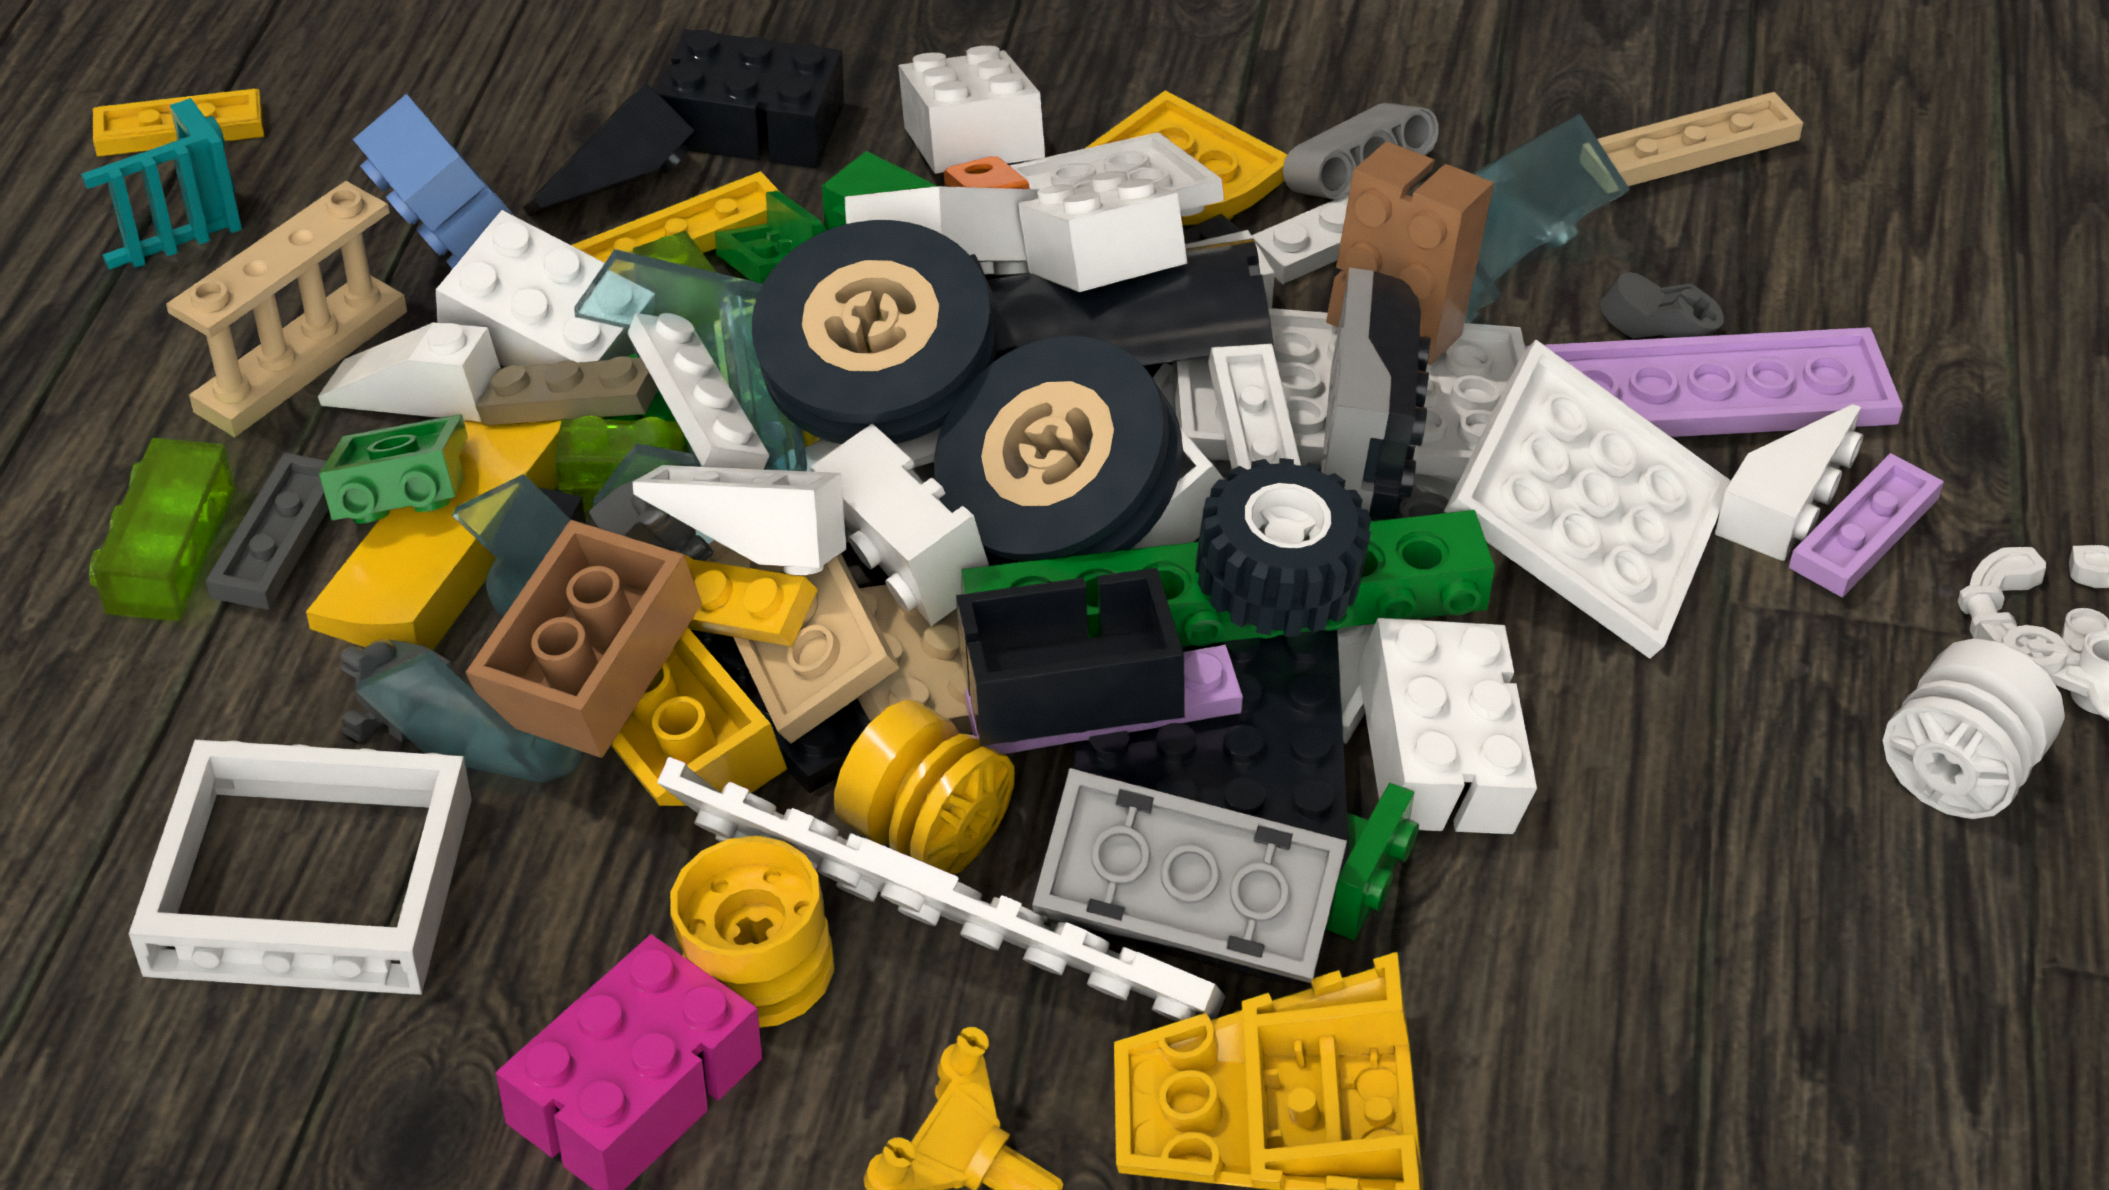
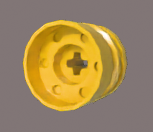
(924, 787)
(756, 924)

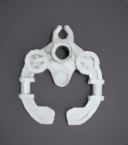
(2075, 659)

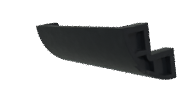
(1154, 316)

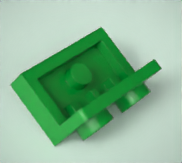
(761, 247)
(1372, 855)

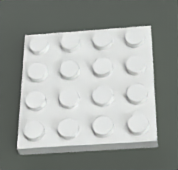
(1591, 498)

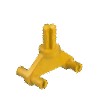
(960, 1137)

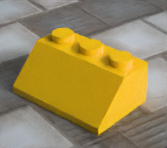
(702, 720)

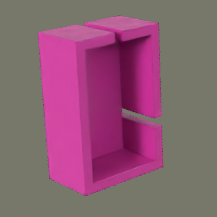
(630, 1066)

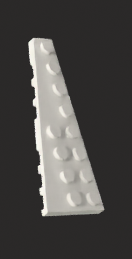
(928, 893)

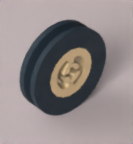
(823, 311)
(1055, 400)

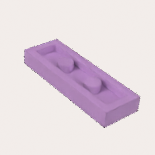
(1866, 525)

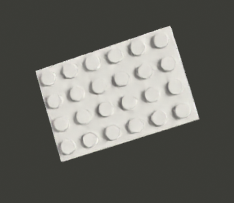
(1459, 396)

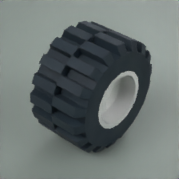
(1282, 546)

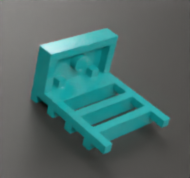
(203, 182)

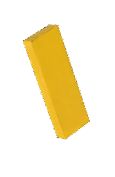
(151, 125)

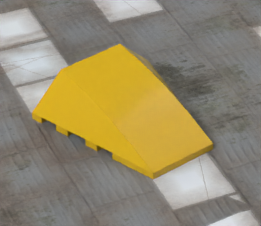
(1278, 1092)

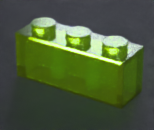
(163, 529)

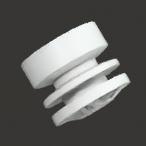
(1974, 728)

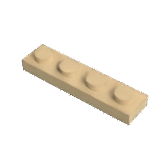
(1702, 138)

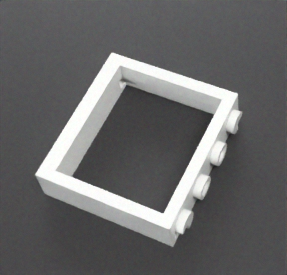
(297, 950)

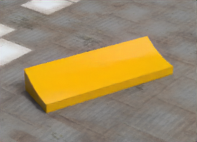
(425, 567)

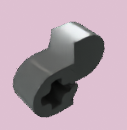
(1648, 310)

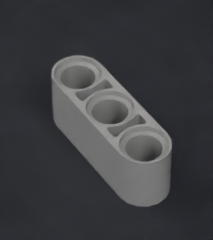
(1327, 161)

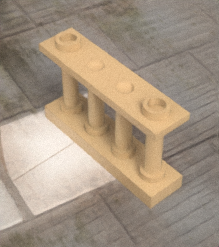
(312, 342)

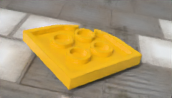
(1242, 162)

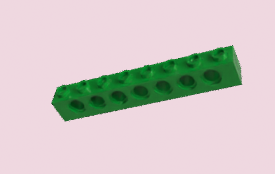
(1409, 573)

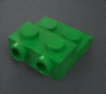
(395, 469)

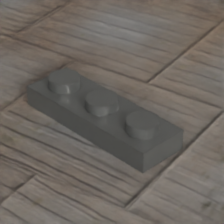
(271, 535)

